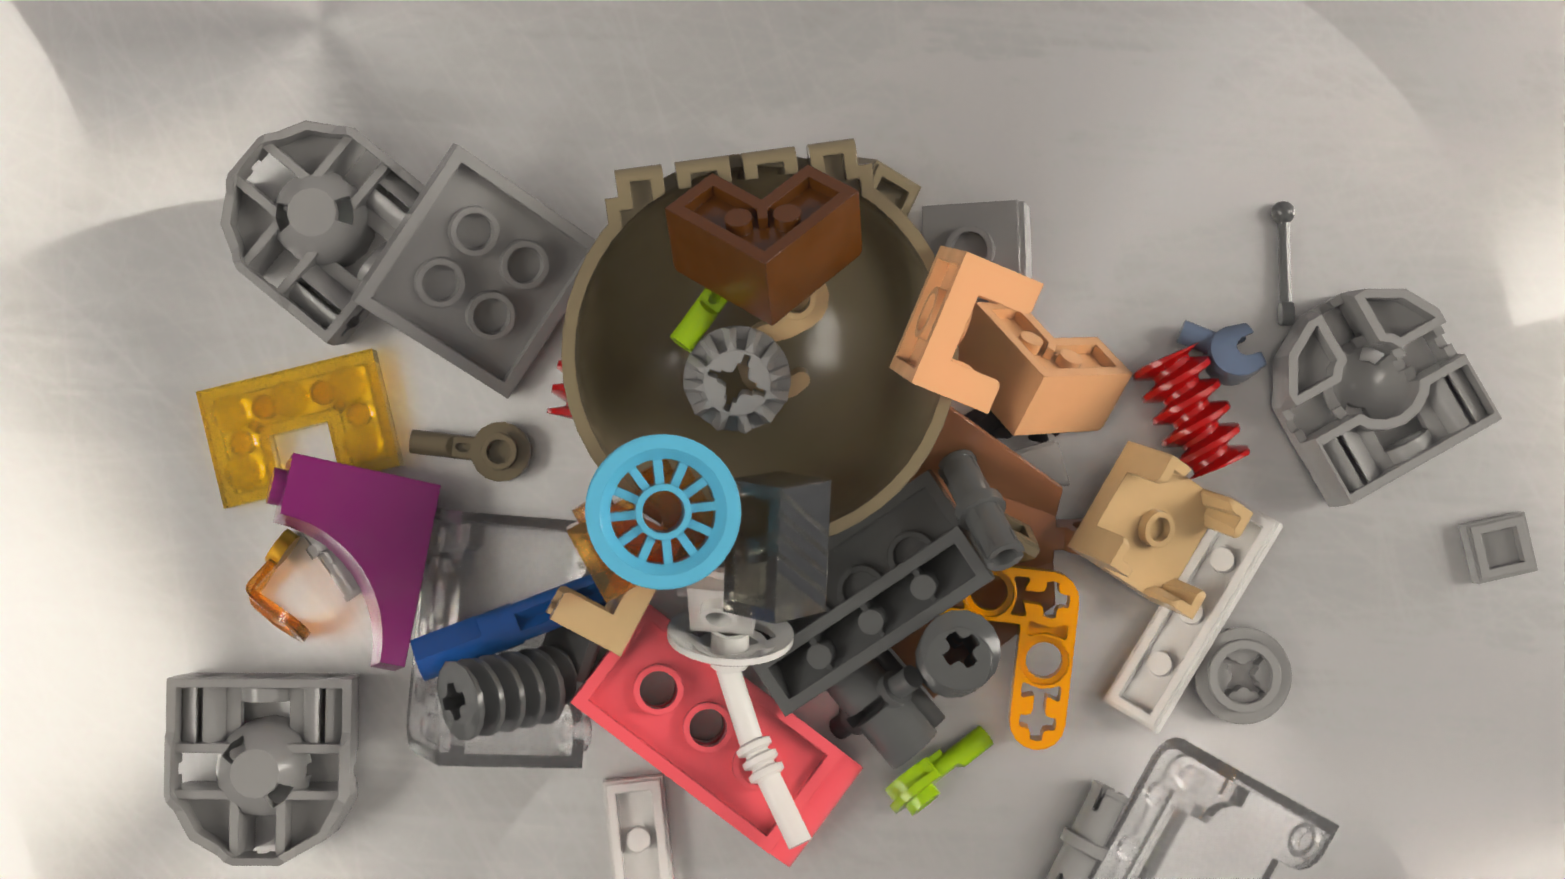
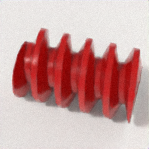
(1191, 411)

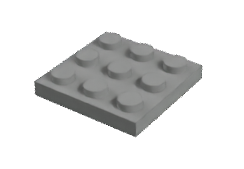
(476, 271)

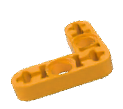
(1033, 629)

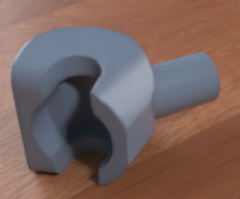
(1221, 347)

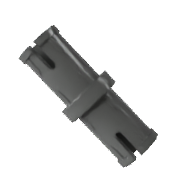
(980, 510)

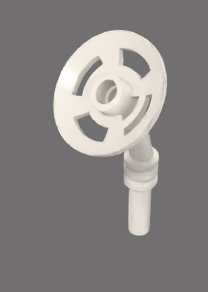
(729, 657)

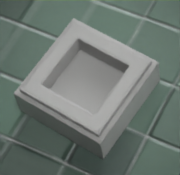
(1498, 547)

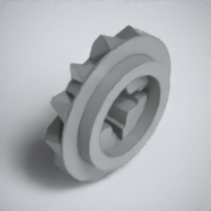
(723, 351)
(1270, 675)

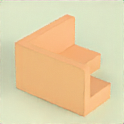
(1042, 379)

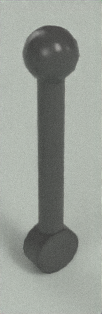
(1283, 214)

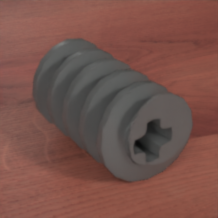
(957, 629)
(505, 691)

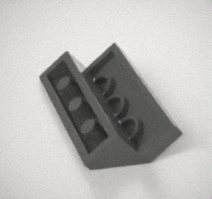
(881, 587)

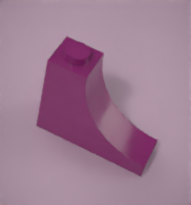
(375, 527)

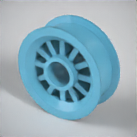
(700, 560)

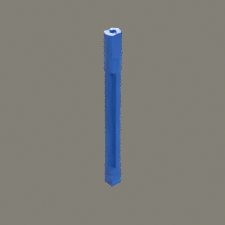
(493, 630)

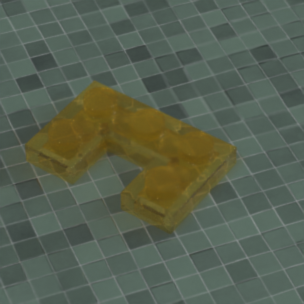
(249, 414)

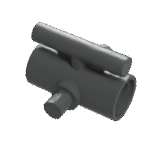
(886, 707)

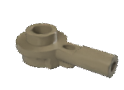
(497, 450)

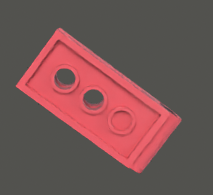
(710, 769)

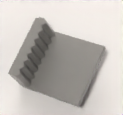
(987, 229)

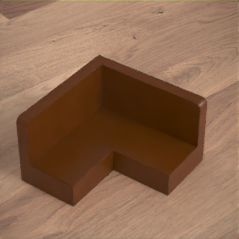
(769, 249)

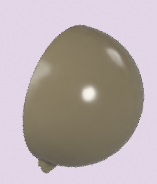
(856, 414)

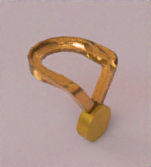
(272, 612)

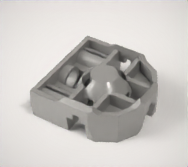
(310, 228)
(1346, 453)
(208, 717)

